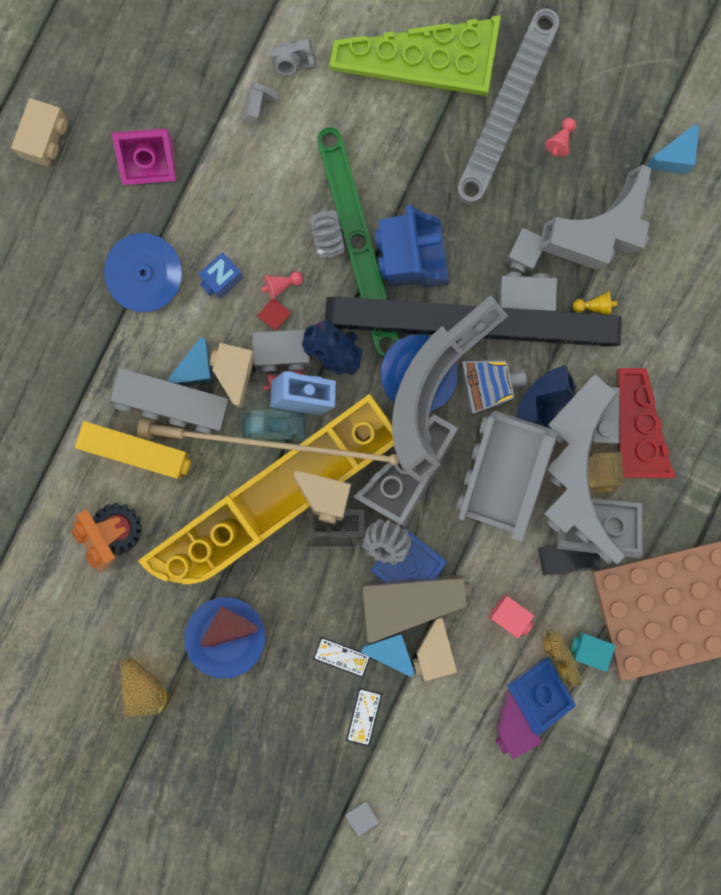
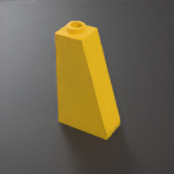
(133, 450)

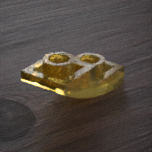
(559, 651)

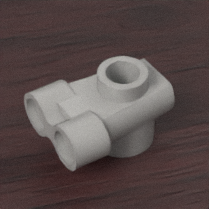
(291, 55)

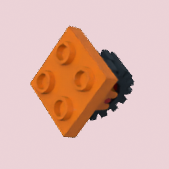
(110, 532)

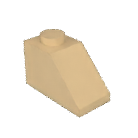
(233, 369)
(323, 495)
(434, 653)

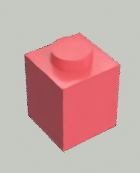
(512, 617)

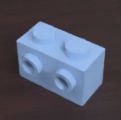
(302, 393)

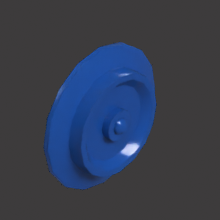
(143, 272)
(397, 362)
(230, 657)

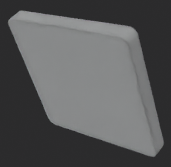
(362, 818)

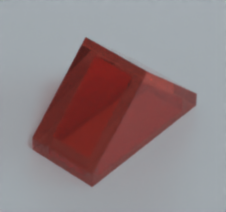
(226, 628)

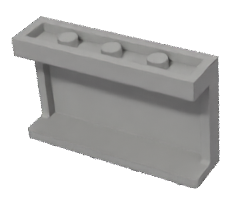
(507, 473)

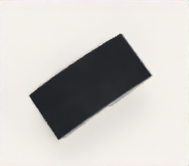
(562, 562)

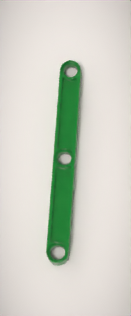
(353, 224)

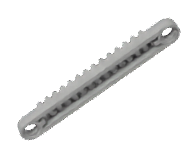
(508, 106)

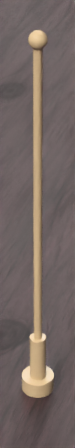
(147, 429)

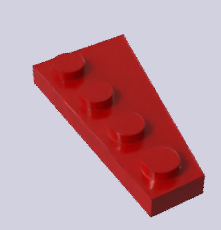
(640, 428)

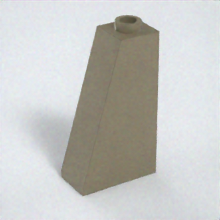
(410, 602)

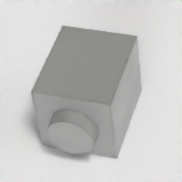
(524, 252)

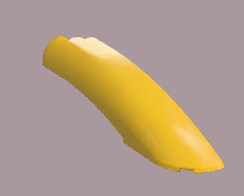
(269, 498)

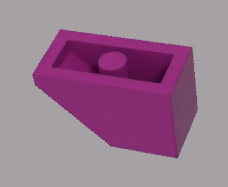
(513, 729)

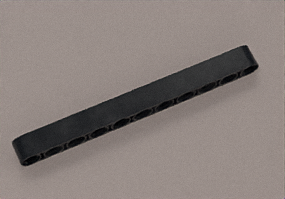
(429, 317)

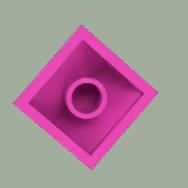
(145, 156)

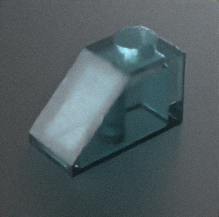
(273, 425)

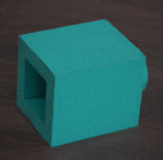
(591, 651)

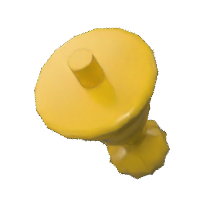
(601, 304)

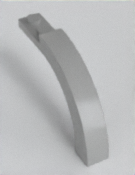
(422, 380)

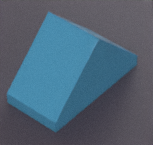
(679, 154)
(194, 367)
(390, 652)

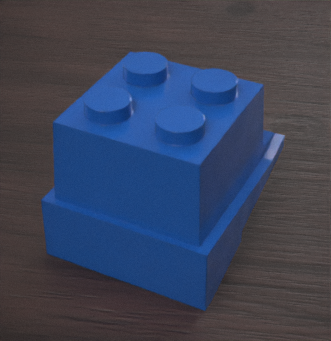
(412, 249)

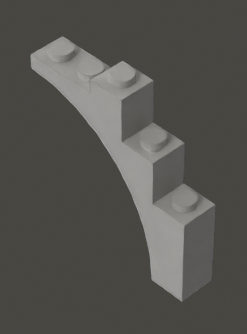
(570, 469)

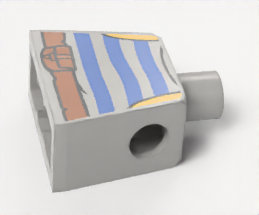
(489, 384)

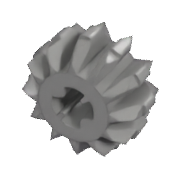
(327, 234)
(386, 542)

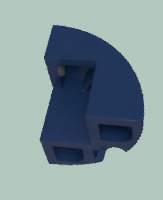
(547, 397)

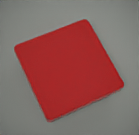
(274, 314)

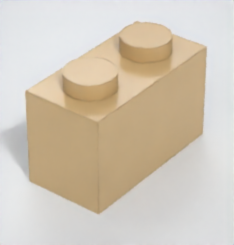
(39, 132)

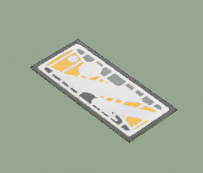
(341, 657)
(364, 717)

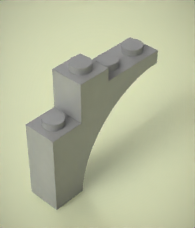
(595, 239)

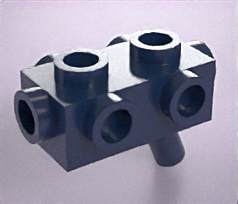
(332, 347)

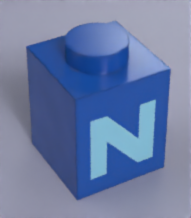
(220, 276)

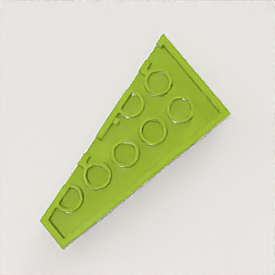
(429, 56)

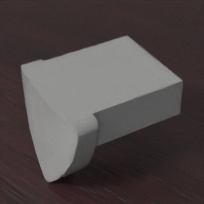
(254, 96)

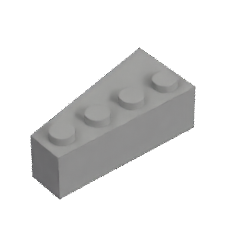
(167, 400)
(395, 491)

